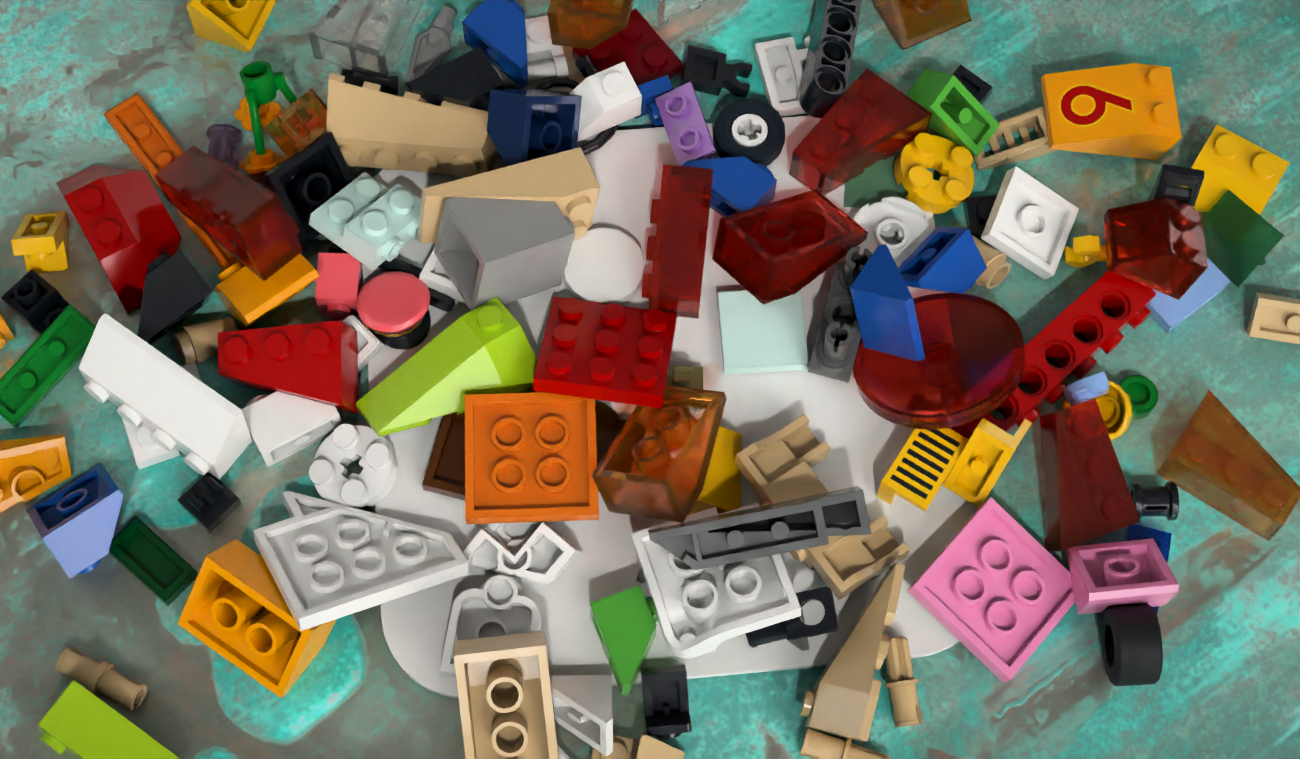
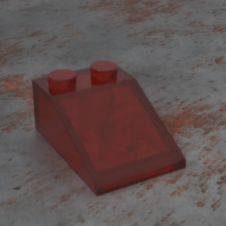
(784, 244)

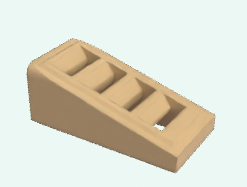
(1030, 149)

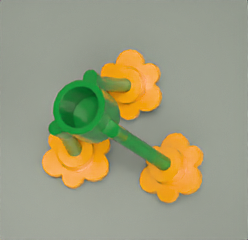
(258, 111)

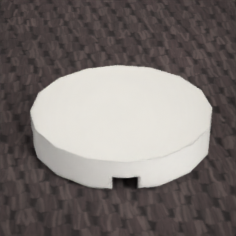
(604, 267)

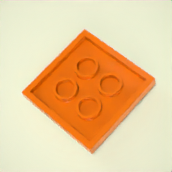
(530, 458)

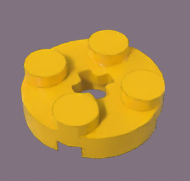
(948, 159)

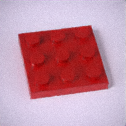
(606, 352)

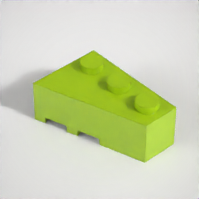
(95, 730)

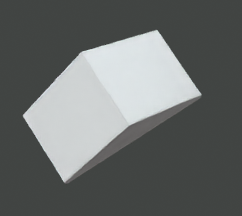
(585, 708)

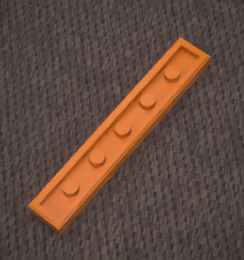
(155, 150)

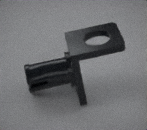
(795, 629)

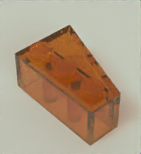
(1230, 470)

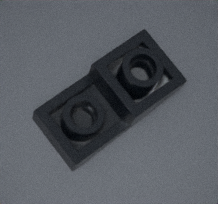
(35, 301)

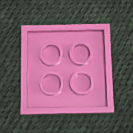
(996, 590)

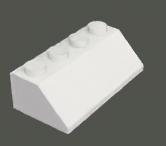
(163, 398)

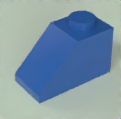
(501, 34)
(737, 184)
(944, 262)

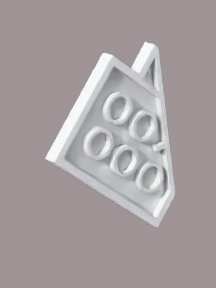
(349, 559)

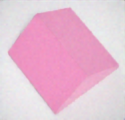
(1120, 575)

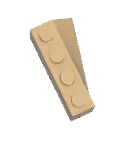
(407, 131)

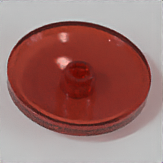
(967, 371)

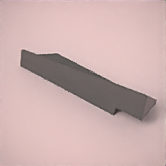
(766, 529)

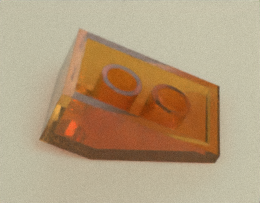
(662, 455)

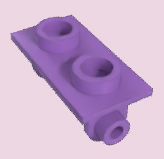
(685, 124)

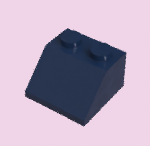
(532, 123)

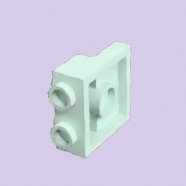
(369, 220)

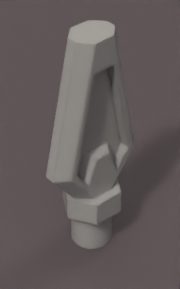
(431, 45)

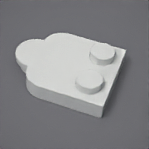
(488, 612)

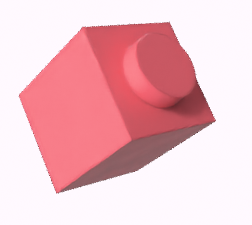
(338, 285)

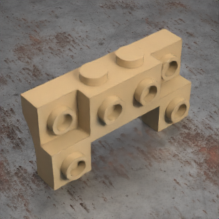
(782, 472)

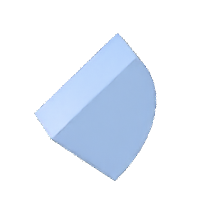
(1086, 388)

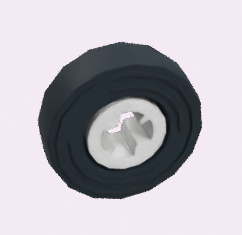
(761, 120)

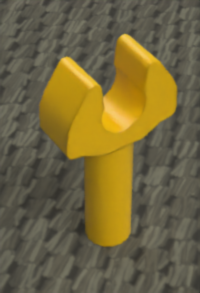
(1085, 251)

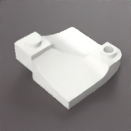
(713, 600)

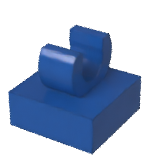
(650, 91)

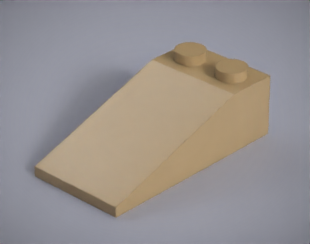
(555, 177)
(505, 697)

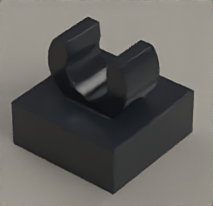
(209, 502)

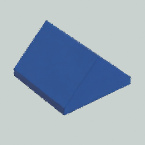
(886, 308)

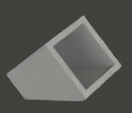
(502, 247)

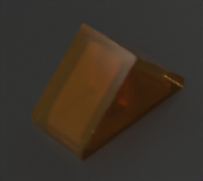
(299, 124)

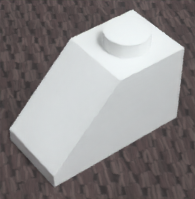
(607, 100)
(287, 424)

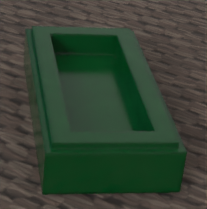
(152, 561)

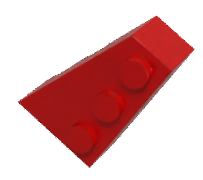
(299, 360)

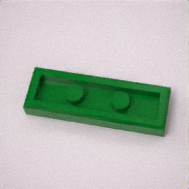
(44, 365)

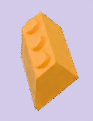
(247, 621)

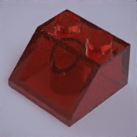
(1156, 244)

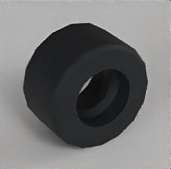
(1132, 645)

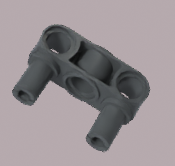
(836, 344)

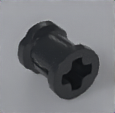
(1156, 500)

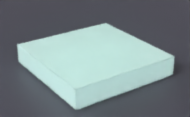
(760, 335)

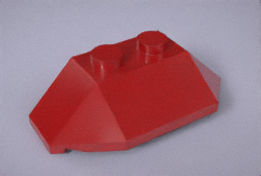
(122, 225)

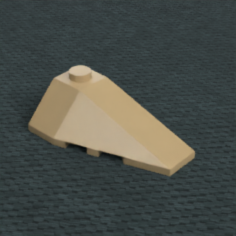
(846, 690)

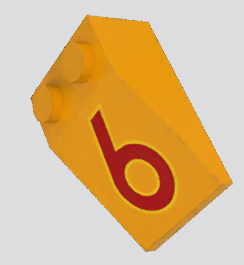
(1112, 110)

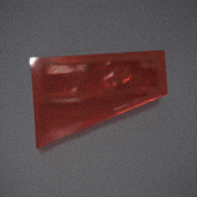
(857, 132)
(679, 241)
(1082, 478)

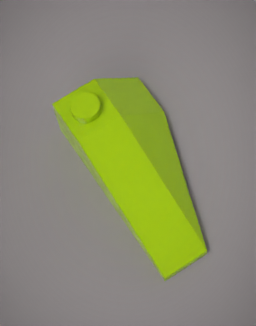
(472, 356)

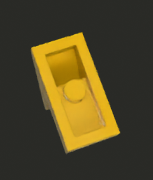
(43, 241)

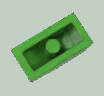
(954, 110)
(626, 632)

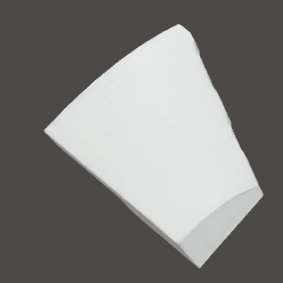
(522, 550)

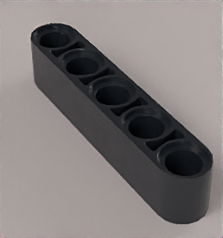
(829, 55)

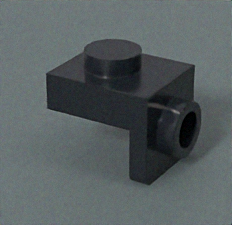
(665, 701)

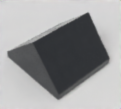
(309, 181)

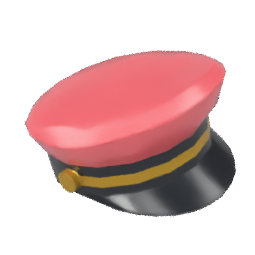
(395, 309)

